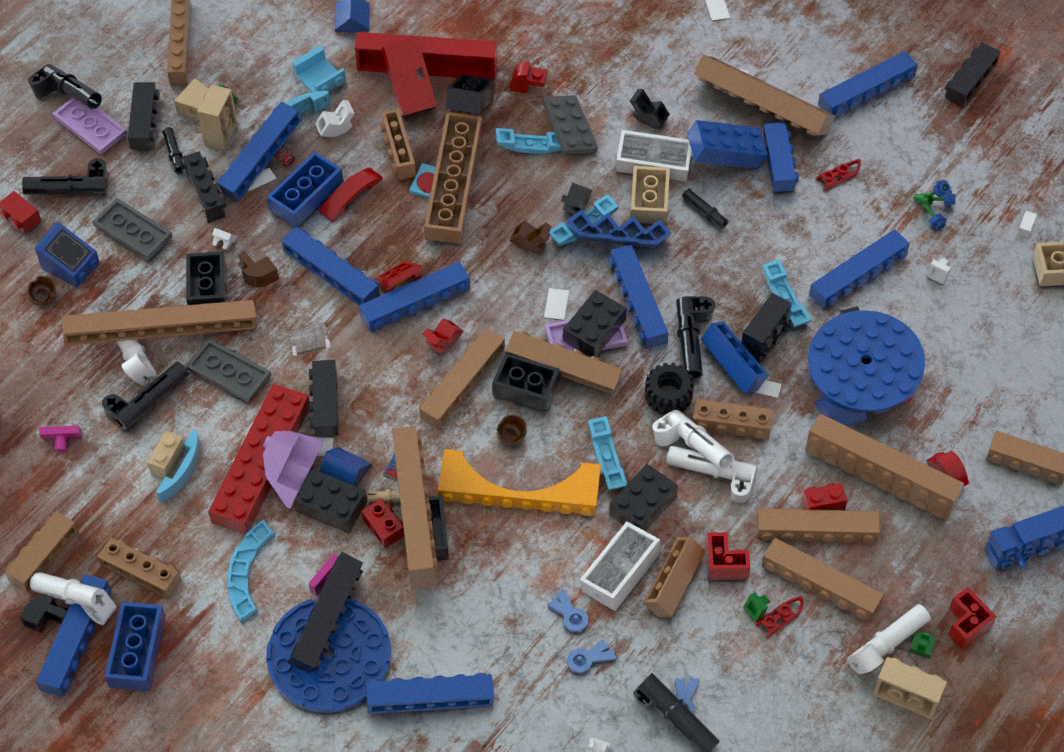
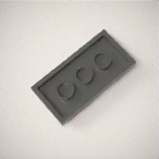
(570, 125)
(132, 229)
(228, 370)

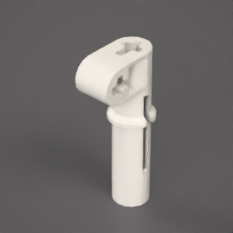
(137, 364)
(695, 437)
(737, 472)
(92, 599)
(884, 642)

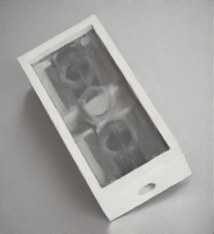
(653, 151)
(620, 566)

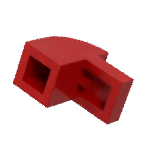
(525, 75)
(443, 336)
(950, 465)

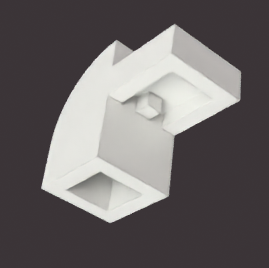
(335, 123)

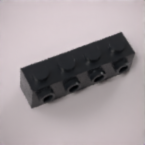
(972, 74)
(142, 115)
(203, 185)
(324, 398)

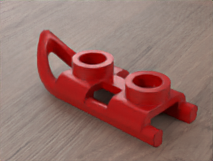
(841, 170)
(784, 611)

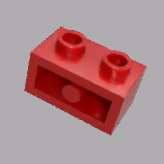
(19, 212)
(825, 498)
(382, 523)

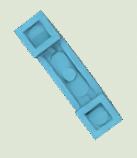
(316, 100)
(527, 143)
(562, 235)
(779, 285)
(606, 454)
(169, 486)

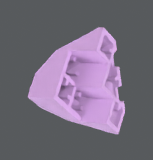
(288, 462)

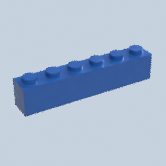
(868, 84)
(259, 151)
(330, 267)
(859, 269)
(414, 296)
(638, 296)
(69, 645)
(429, 693)

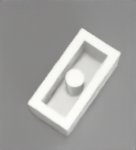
(1027, 224)

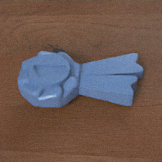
(574, 619)
(581, 660)
(686, 692)

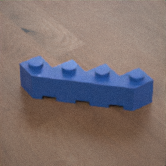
(607, 231)

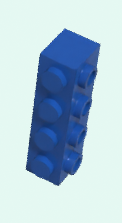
(779, 157)
(734, 357)

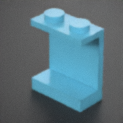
(317, 72)

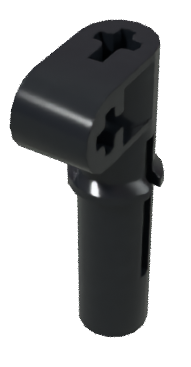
(51, 77)
(70, 184)
(689, 332)
(145, 400)
(655, 692)

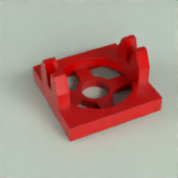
(397, 275)

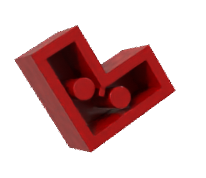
(725, 563)
(972, 616)

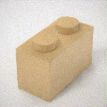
(166, 455)

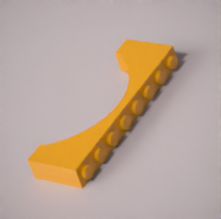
(573, 495)

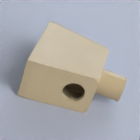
(190, 98)

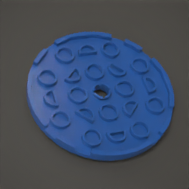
(857, 387)
(340, 681)

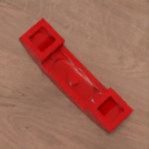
(347, 191)

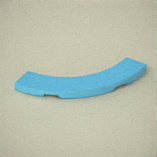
(240, 567)

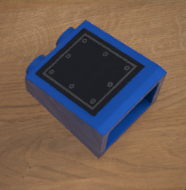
(66, 255)

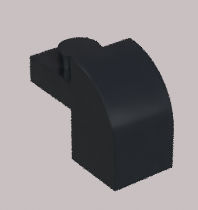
(647, 112)
(576, 199)
(40, 611)

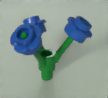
(943, 193)

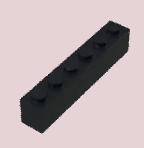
(325, 613)

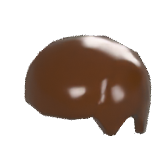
(41, 291)
(511, 430)

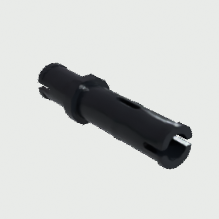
(175, 155)
(710, 213)

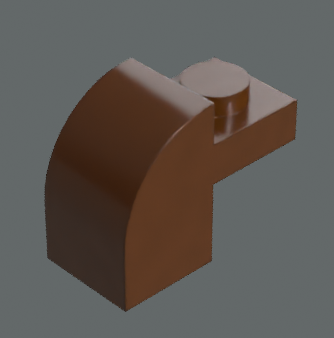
(530, 238)
(259, 273)

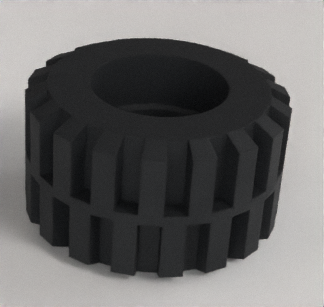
(669, 376)

